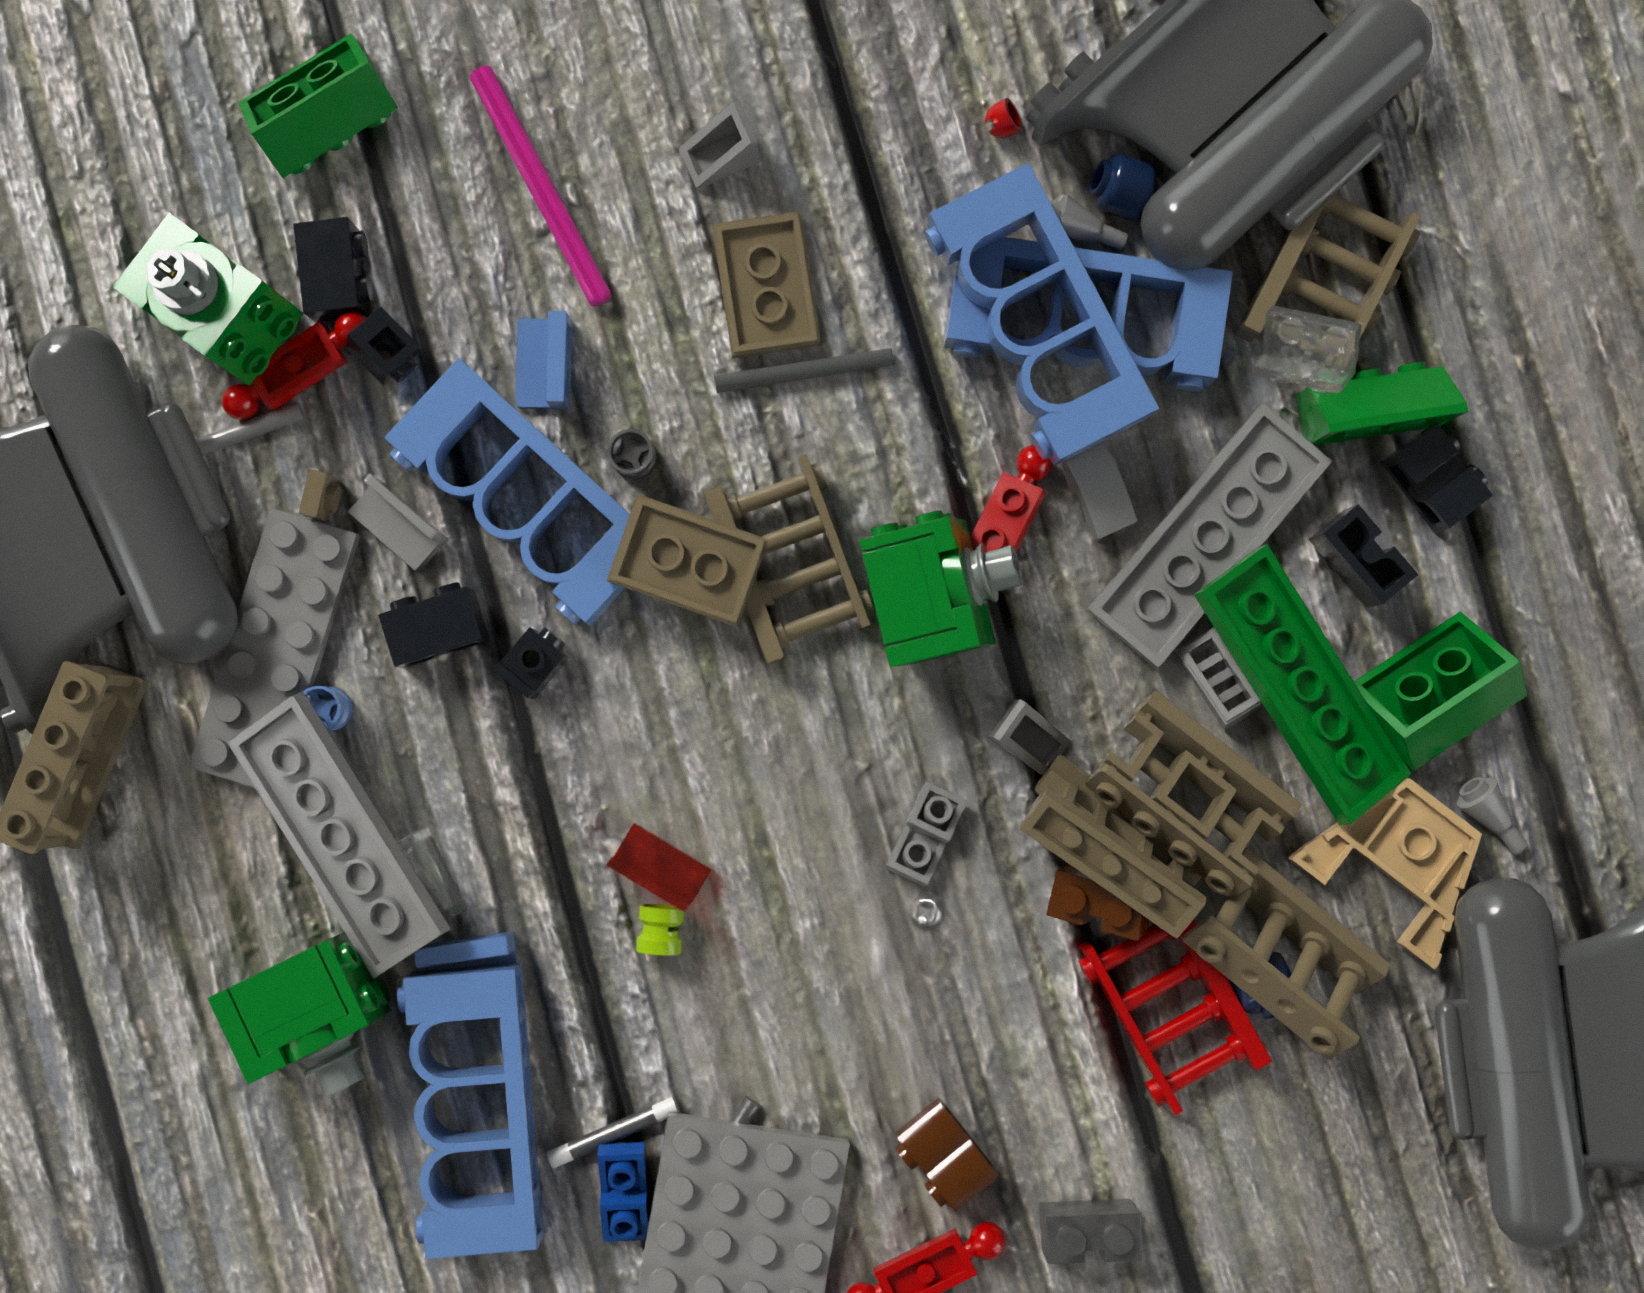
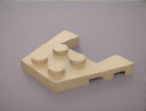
(1415, 845)

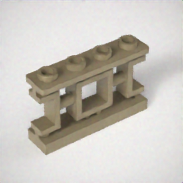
(1212, 769)
(1110, 849)

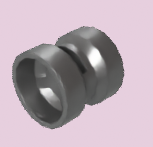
(629, 446)

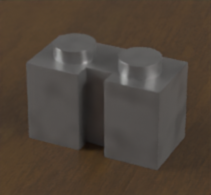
(1090, 1225)

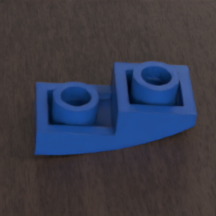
(623, 1191)

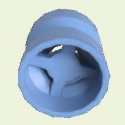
(337, 699)

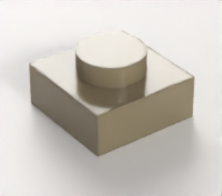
(320, 496)

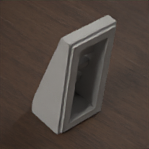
(1216, 702)

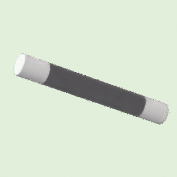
(612, 1132)

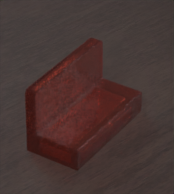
(660, 867)

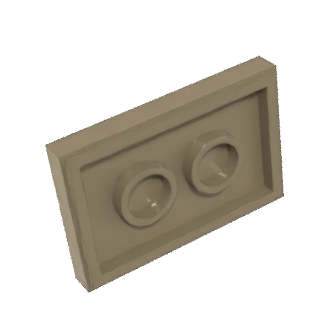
(766, 284)
(687, 560)

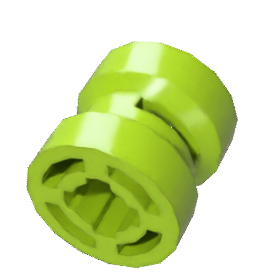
(660, 930)

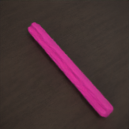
(540, 186)

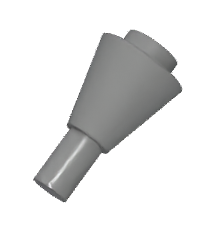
(1084, 225)
(1486, 804)

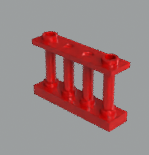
(1219, 1004)

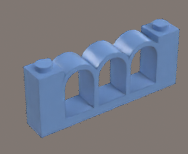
(993, 213)
(1196, 323)
(445, 416)
(485, 1222)

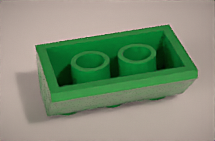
(317, 107)
(1381, 405)
(1442, 688)

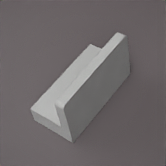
(397, 524)

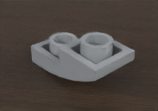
(1100, 490)
(925, 834)

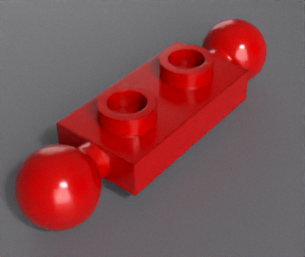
(293, 367)
(1013, 504)
(937, 1263)

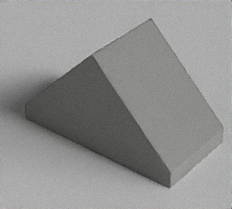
(721, 147)
(1029, 736)

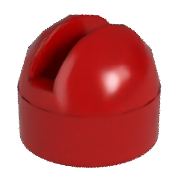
(1005, 119)

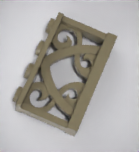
(70, 757)

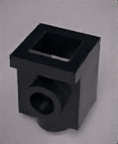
(383, 332)
(532, 680)

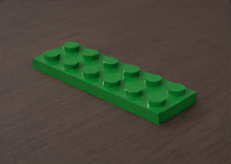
(1303, 685)

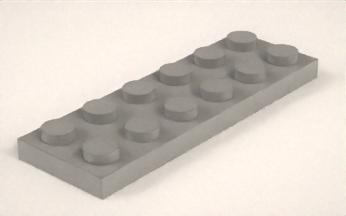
(1207, 532)
(279, 635)
(338, 835)

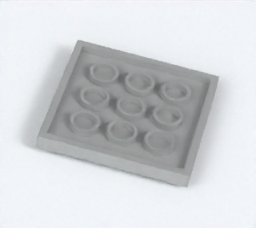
(742, 1209)

